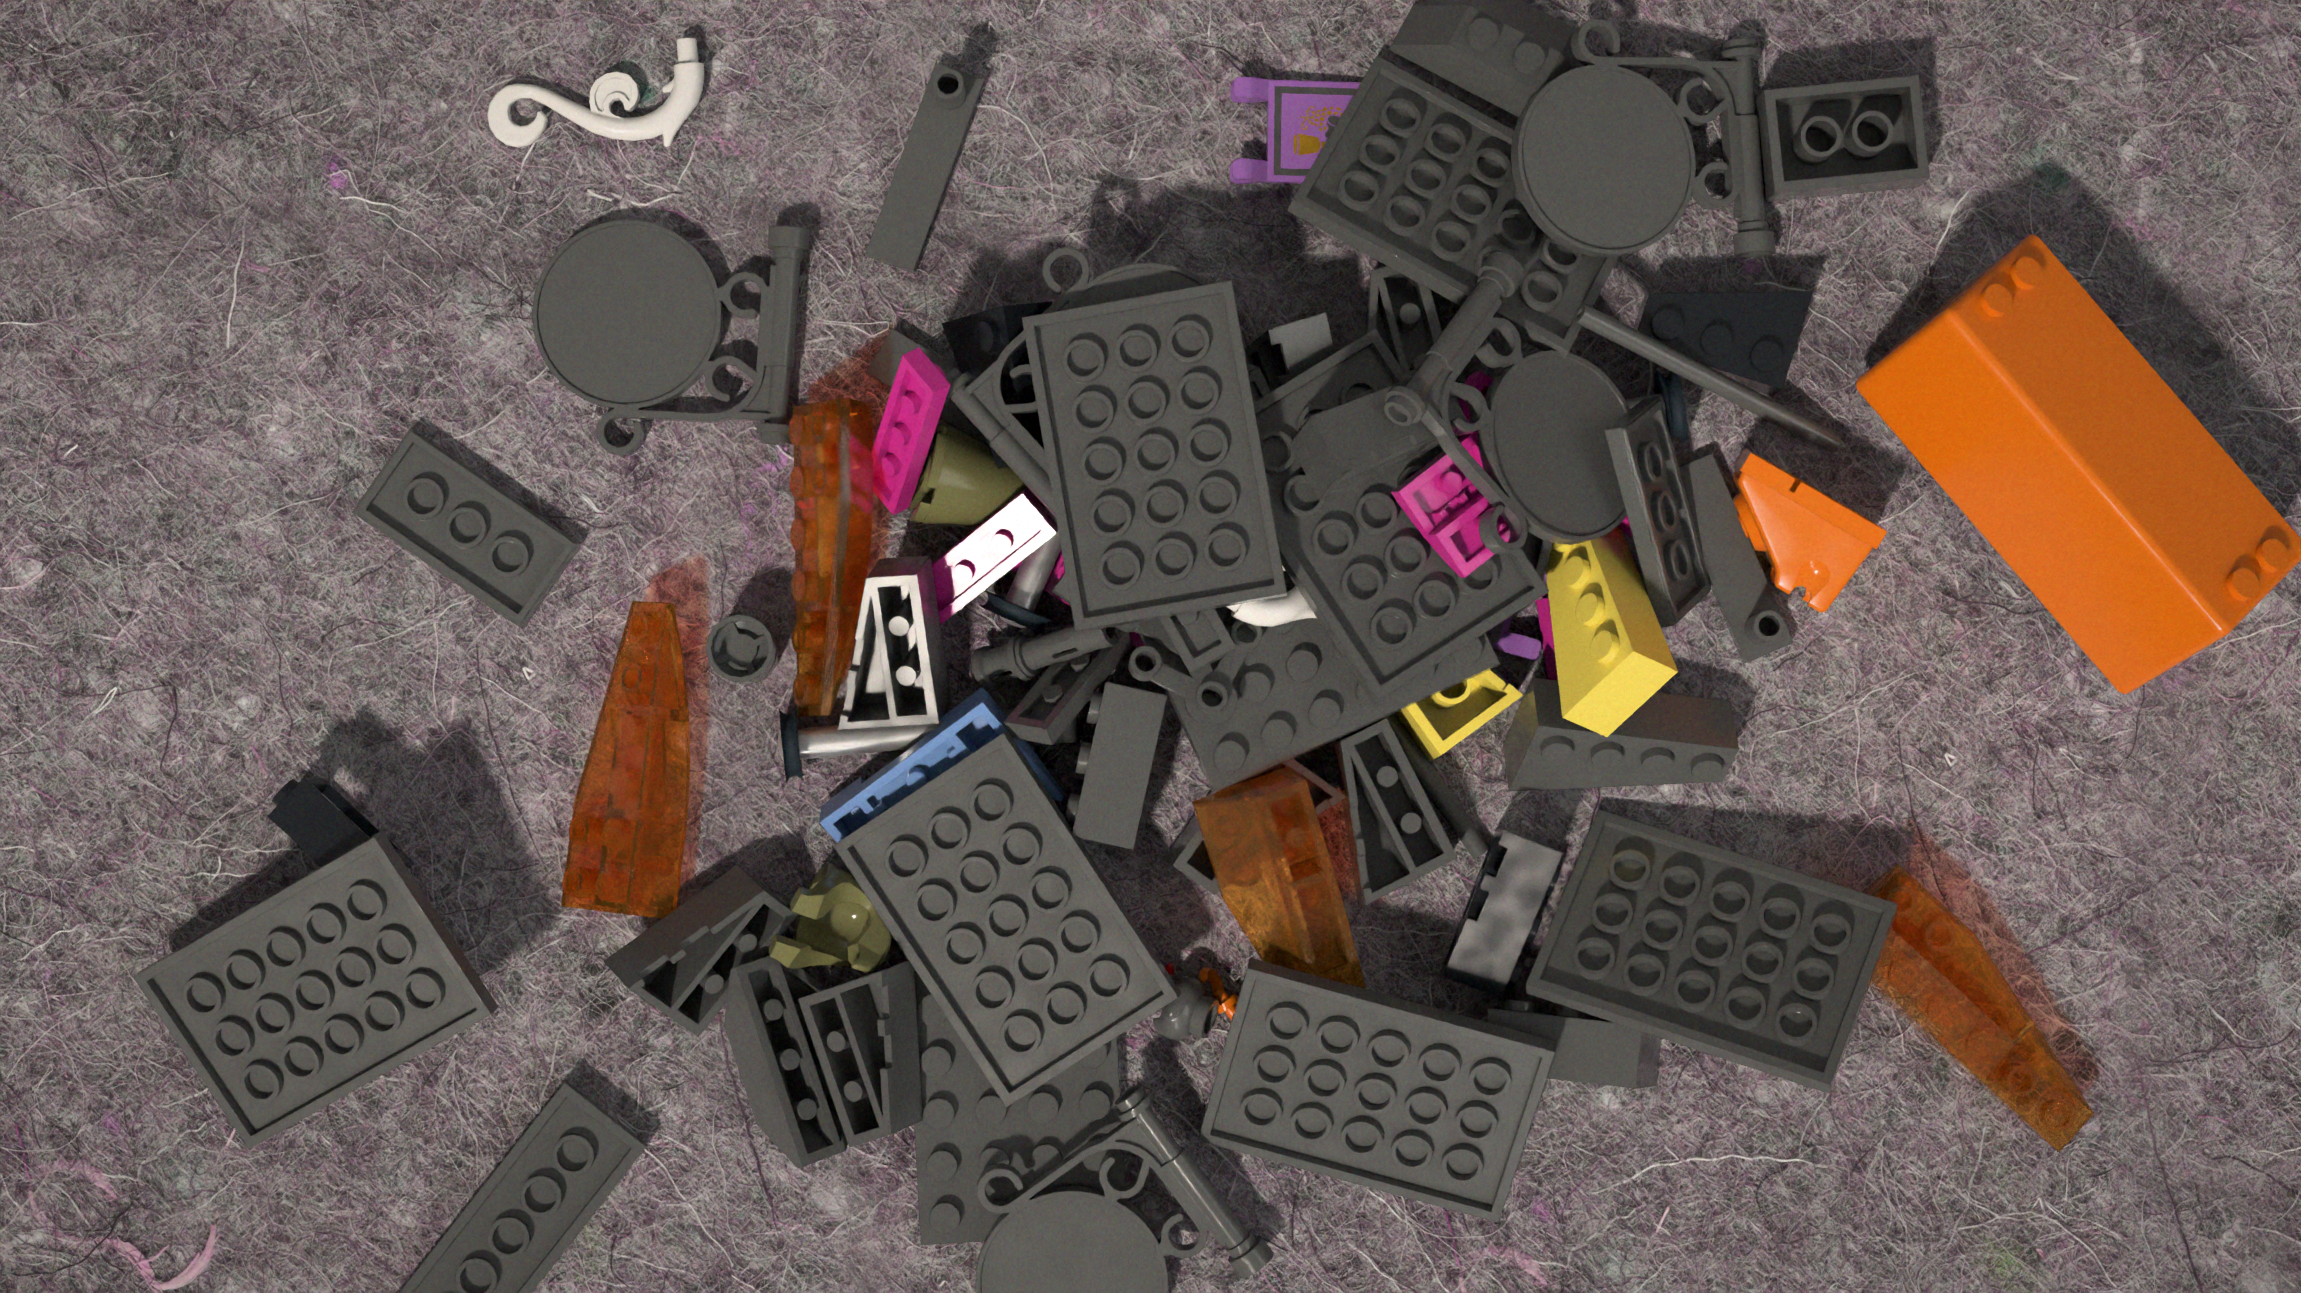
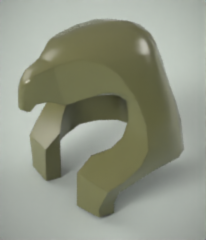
(834, 926)

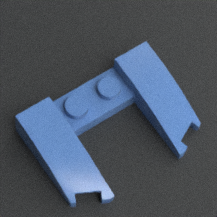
(962, 733)

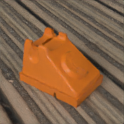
(1801, 529)

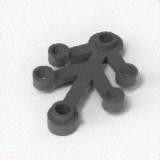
(1204, 680)

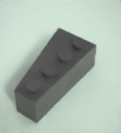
(1659, 744)

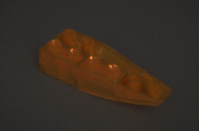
(830, 542)
(635, 779)
(1279, 875)
(1963, 1005)

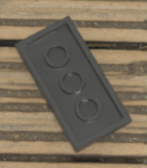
(1658, 511)
(467, 528)

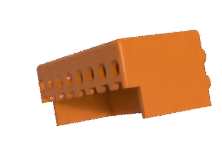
(2082, 467)

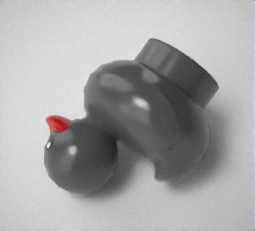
(1189, 1013)

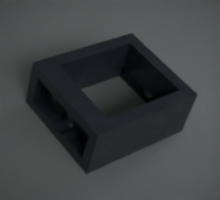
(322, 820)

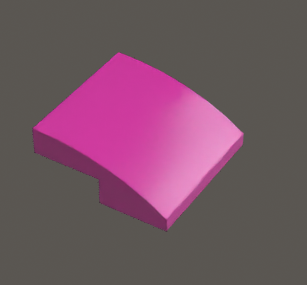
(1449, 509)

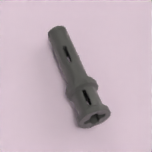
(1026, 656)

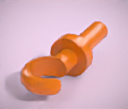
(1226, 1001)

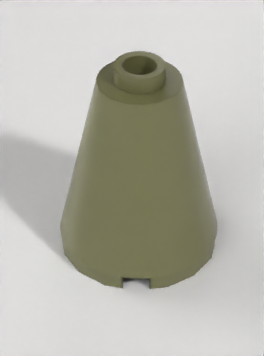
(961, 481)

